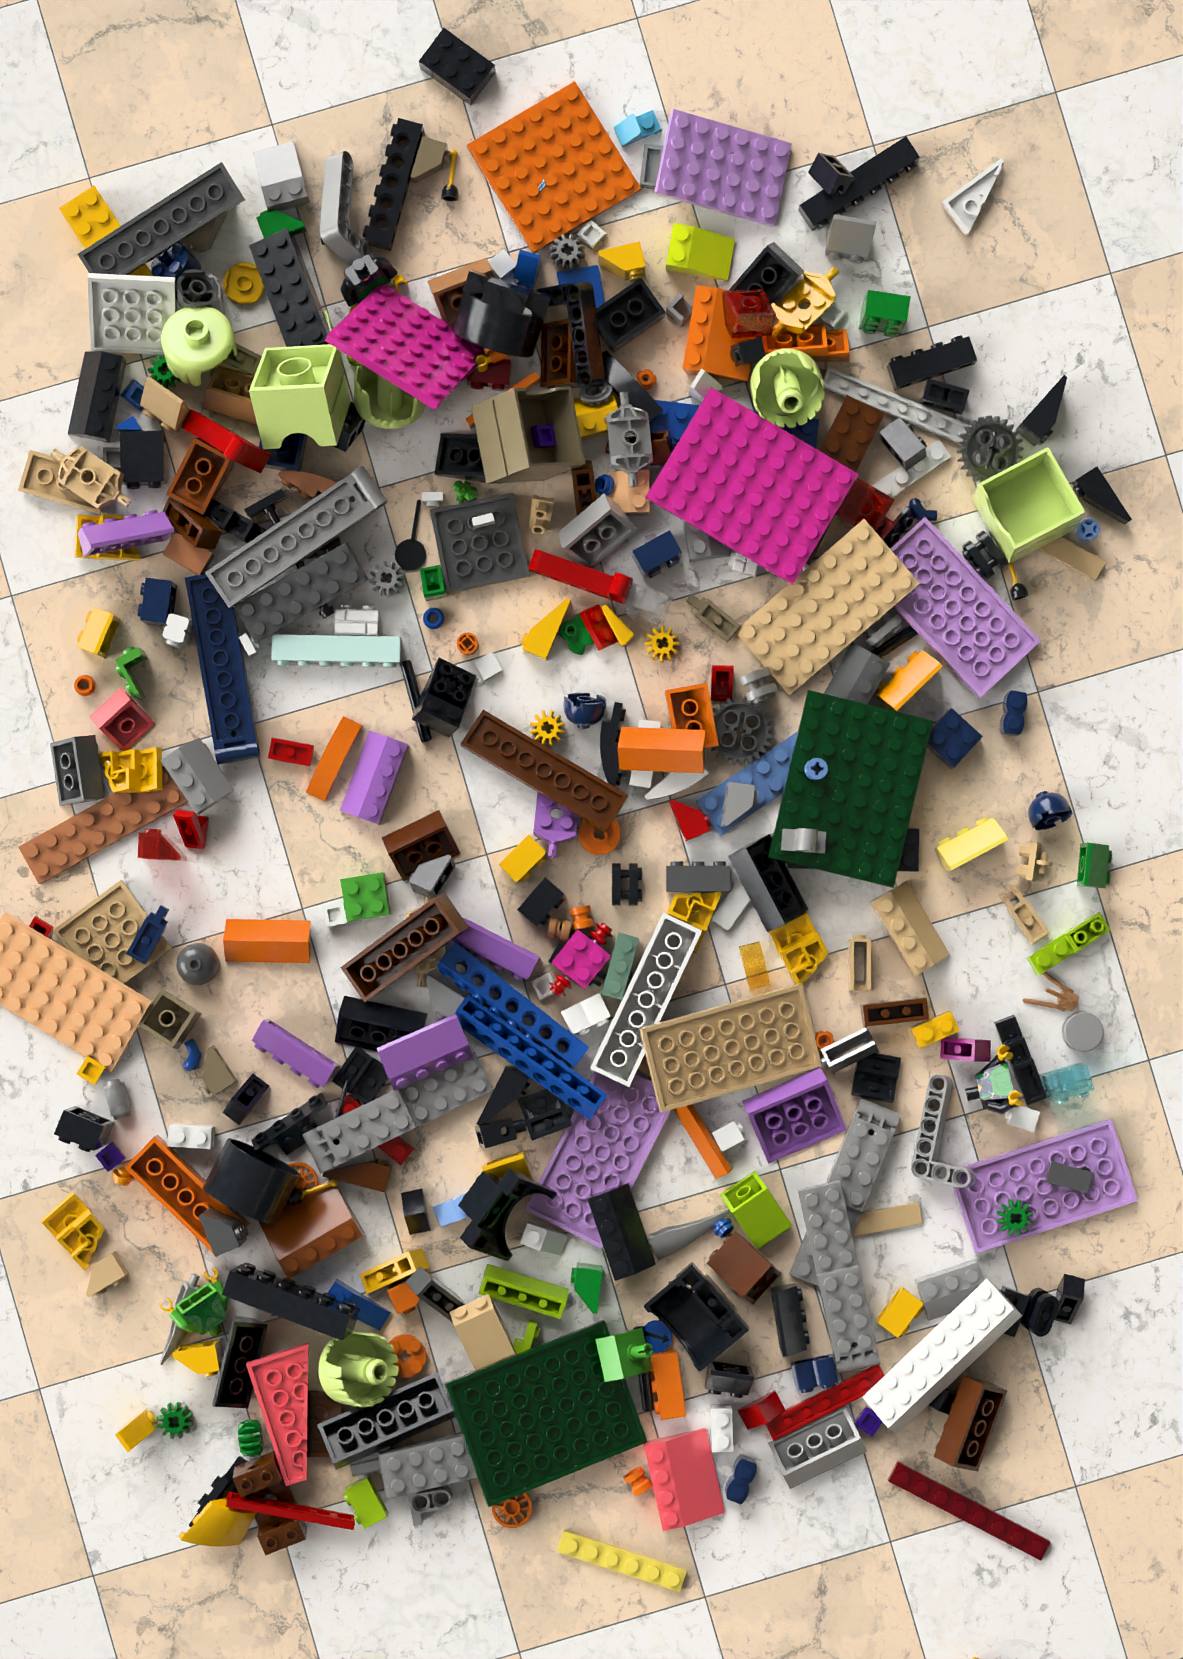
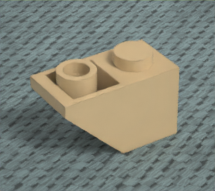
(106, 1272)

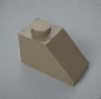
(429, 159)
(216, 1072)

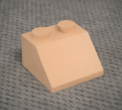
(631, 499)

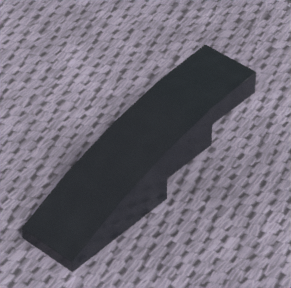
(624, 382)
(233, 522)
(1022, 1062)

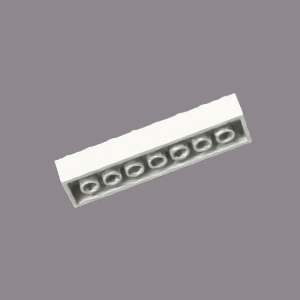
(645, 998)
(942, 1356)

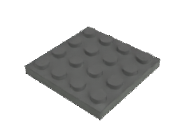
(482, 554)

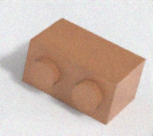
(187, 555)

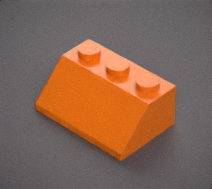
(692, 710)

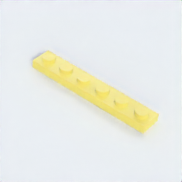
(622, 1560)

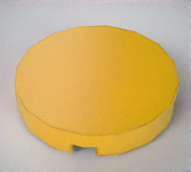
(243, 284)

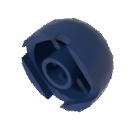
(584, 710)
(1048, 809)

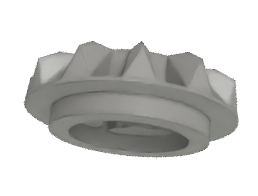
(592, 396)

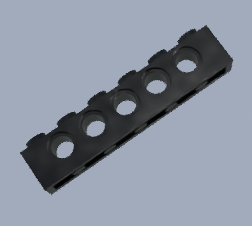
(385, 237)

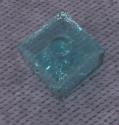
(1067, 1082)

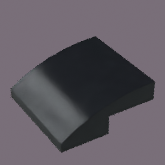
(364, 1075)
(876, 1077)
(544, 1114)

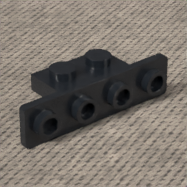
(891, 530)
(289, 1130)
(220, 1487)

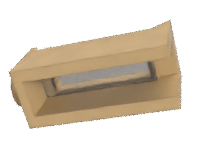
(859, 963)

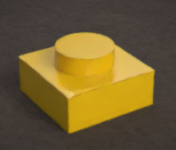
(91, 1070)

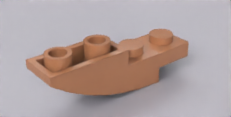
(308, 484)

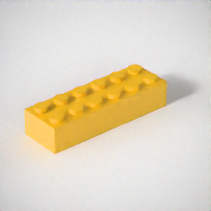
(93, 220)

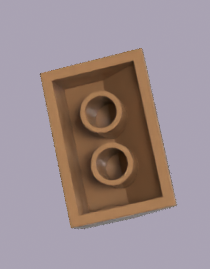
(449, 287)
(230, 394)

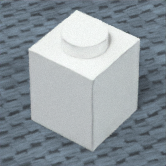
(1022, 1118)
(728, 1135)

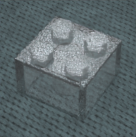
(647, 605)

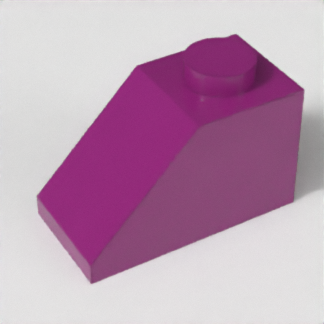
(965, 1049)

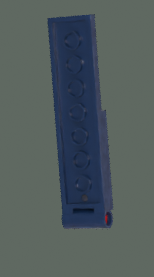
(222, 673)

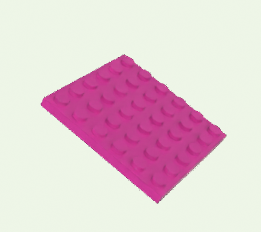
(406, 345)

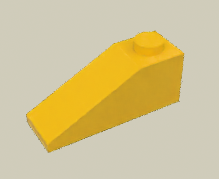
(543, 634)
(393, 1270)
(137, 1429)

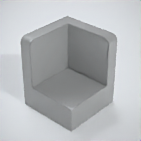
(679, 310)

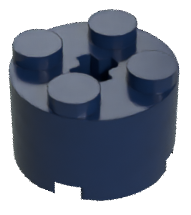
(174, 262)

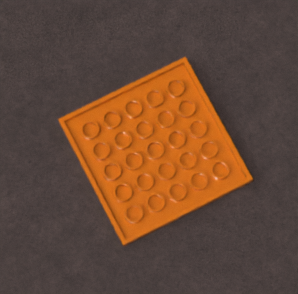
(566, 148)

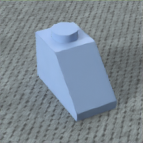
(449, 1211)

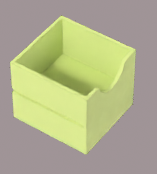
(300, 393)
(1028, 505)

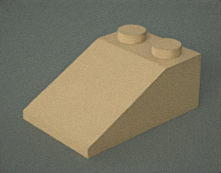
(163, 405)

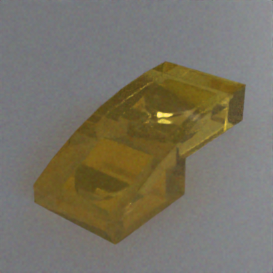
(754, 966)

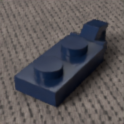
(148, 935)

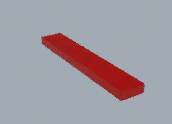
(824, 1402)
(290, 1510)

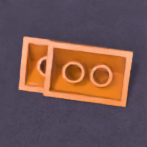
(816, 342)
(662, 750)
(267, 941)

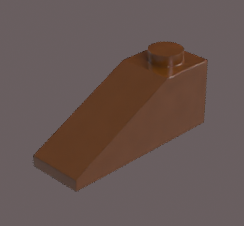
(661, 446)
(583, 486)
(191, 525)
(368, 1174)

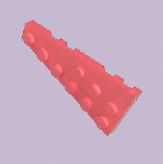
(283, 1398)

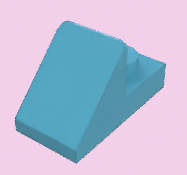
(637, 128)

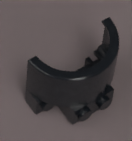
(499, 317)
(489, 1207)
(696, 1315)

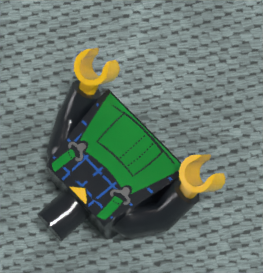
(365, 276)
(995, 1085)

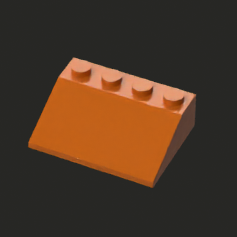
(709, 340)

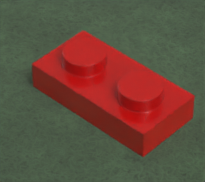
(598, 627)
(290, 752)

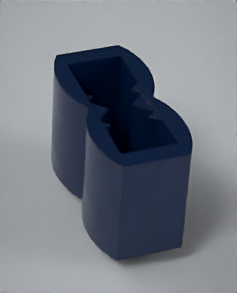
(1013, 707)
(814, 1373)
(738, 1483)

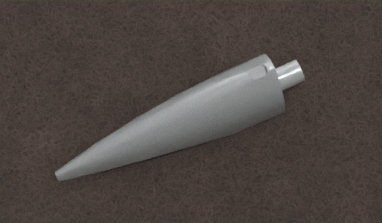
(673, 1238)
(177, 1334)

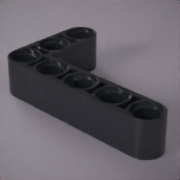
(583, 329)

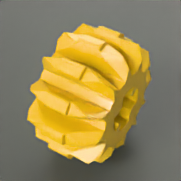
(659, 637)
(552, 722)

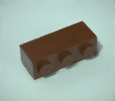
(894, 1012)

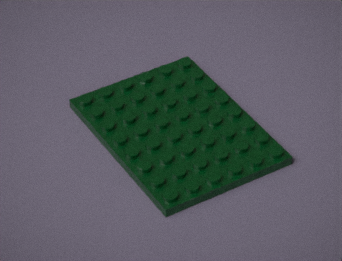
(864, 796)
(543, 1415)

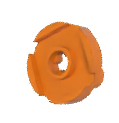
(599, 846)
(413, 1347)

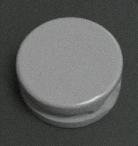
(1082, 1031)

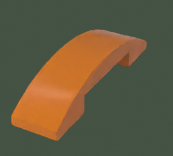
(333, 758)

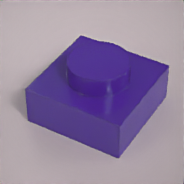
(543, 436)
(110, 1156)
(868, 1421)

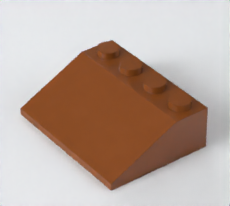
(312, 1230)

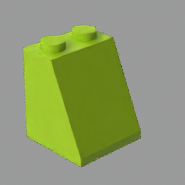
(756, 1210)

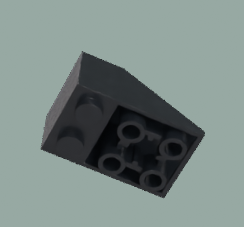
(444, 698)

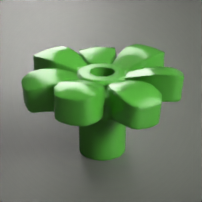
(464, 491)

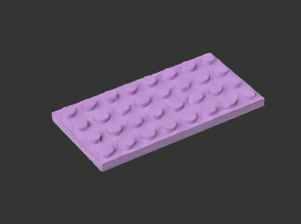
(959, 611)
(599, 1154)
(1023, 1175)

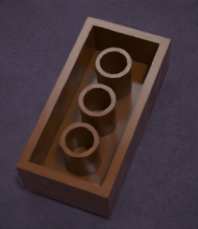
(970, 1423)

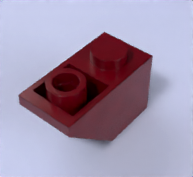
(495, 376)

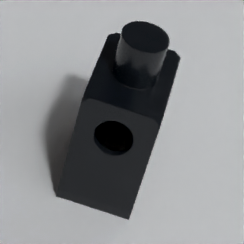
(490, 1133)

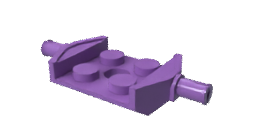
(553, 830)

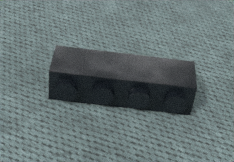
(931, 363)

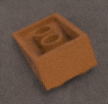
(200, 476)

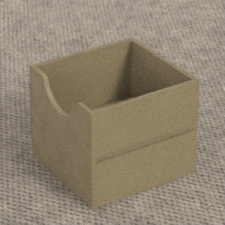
(507, 438)

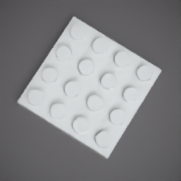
(129, 312)

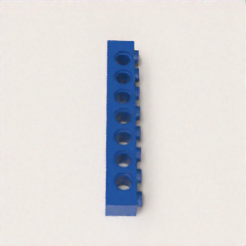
(508, 995)
(530, 1058)

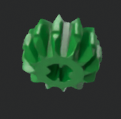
(157, 374)
(1011, 1226)
(166, 1420)
(250, 1438)

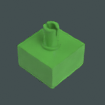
(624, 1354)

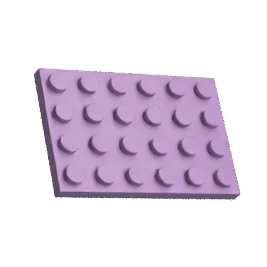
(722, 168)

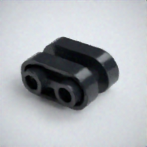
(972, 553)
(634, 874)
(1040, 1312)

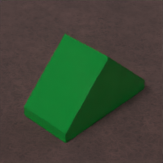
(433, 583)

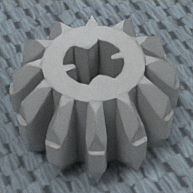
(573, 246)
(387, 571)

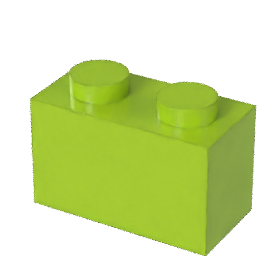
(366, 1502)

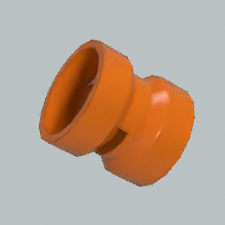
(470, 645)
(581, 917)
(639, 1483)

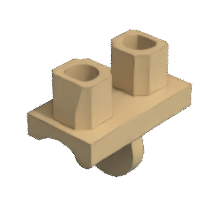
(541, 514)
(1031, 870)

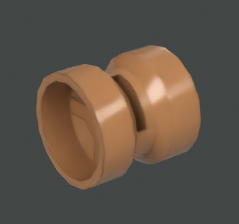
(555, 925)

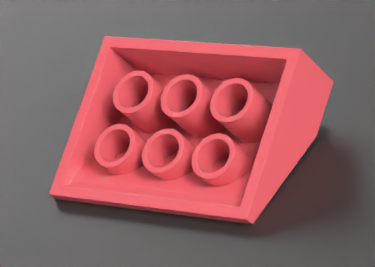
(684, 1478)

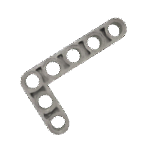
(336, 210)
(935, 1138)

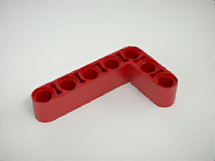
(229, 443)
(581, 577)

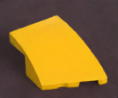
(127, 554)
(133, 770)
(694, 910)
(799, 947)
(74, 1228)
(219, 1525)

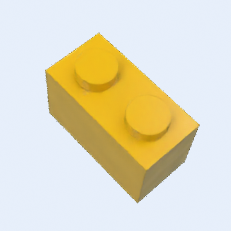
(523, 859)
(934, 1029)
(900, 1312)

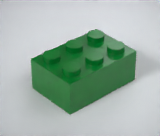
(884, 313)

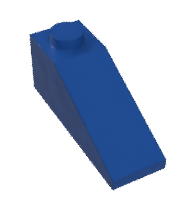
(370, 1311)

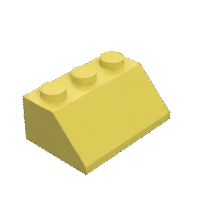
(970, 843)

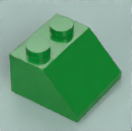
(1093, 865)
(587, 1283)

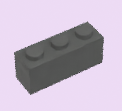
(698, 877)
(434, 1292)

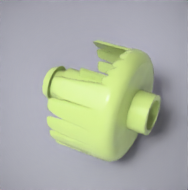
(196, 342)
(787, 385)
(383, 402)
(358, 1369)

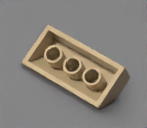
(909, 928)

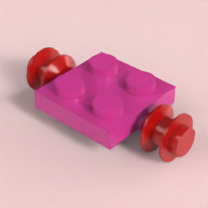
(581, 959)

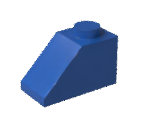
(527, 269)

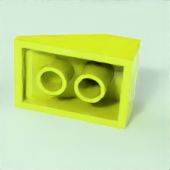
(699, 252)

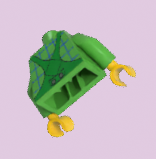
(202, 1309)

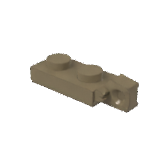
(713, 617)

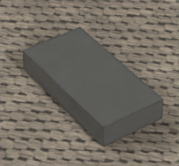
(1069, 1177)

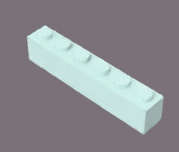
(336, 649)

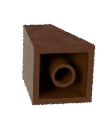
(743, 1267)

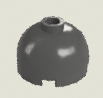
(196, 289)
(197, 964)

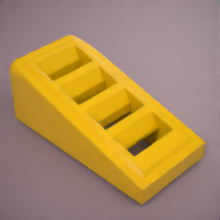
(619, 628)

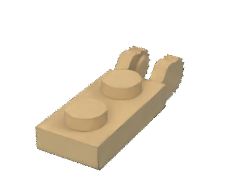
(1025, 916)

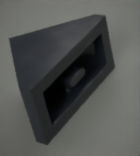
(415, 1211)

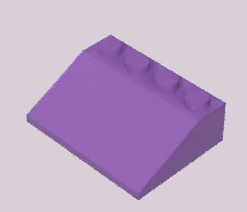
(794, 1115)

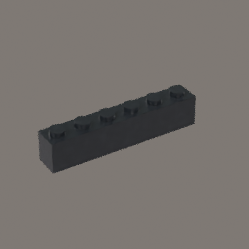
(868, 180)

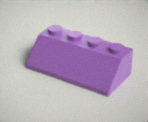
(124, 533)
(374, 777)
(498, 950)
(294, 1052)
(424, 1052)

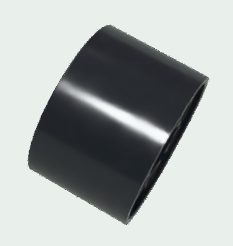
(251, 1181)

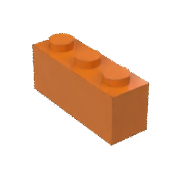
(667, 1385)

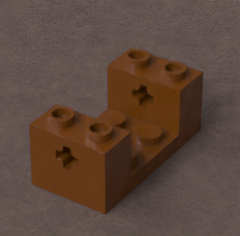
(264, 1477)

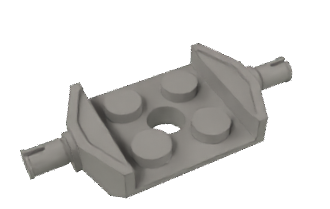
(625, 455)

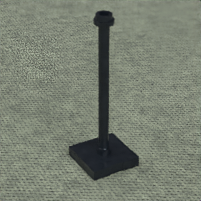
(267, 506)

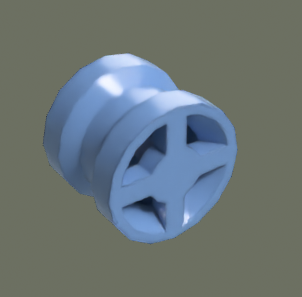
(1091, 526)
(811, 769)

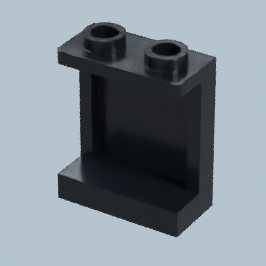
(142, 459)

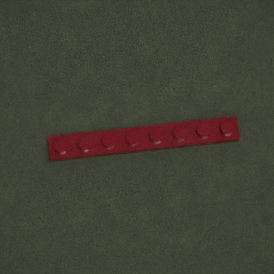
(969, 1510)

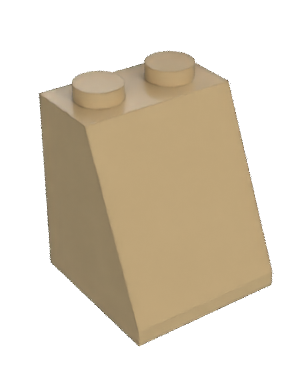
(482, 1332)

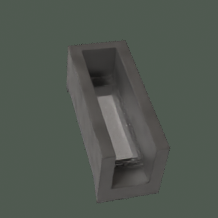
(848, 1050)

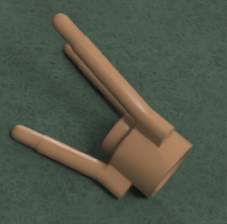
(1066, 999)

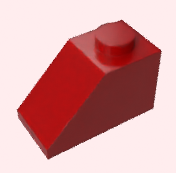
(690, 820)

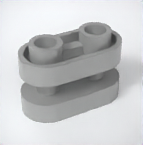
(892, 625)
(761, 693)

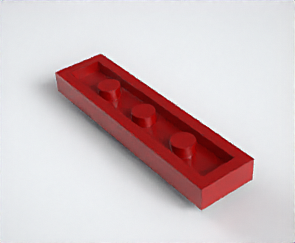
(395, 1148)

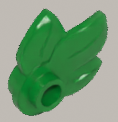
(580, 636)

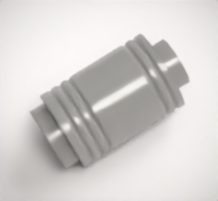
(117, 1099)

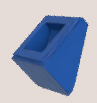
(133, 393)
(129, 425)

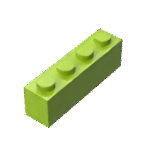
(524, 1291)

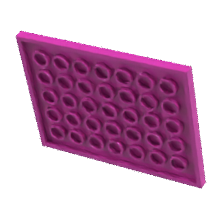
(751, 486)

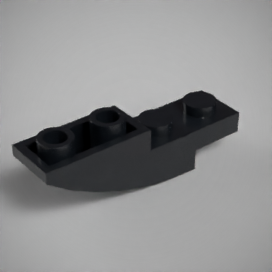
(608, 751)

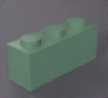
(620, 966)

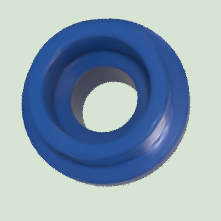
(604, 484)
(433, 611)
(723, 1228)

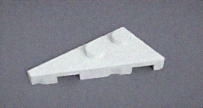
(967, 201)

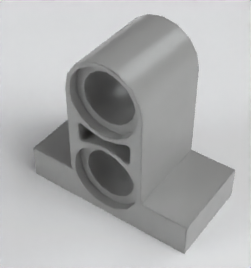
(803, 840)
(432, 1502)

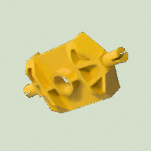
(811, 289)

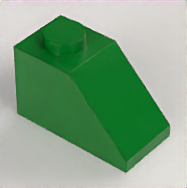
(275, 221)

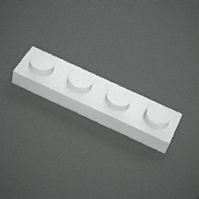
(901, 479)

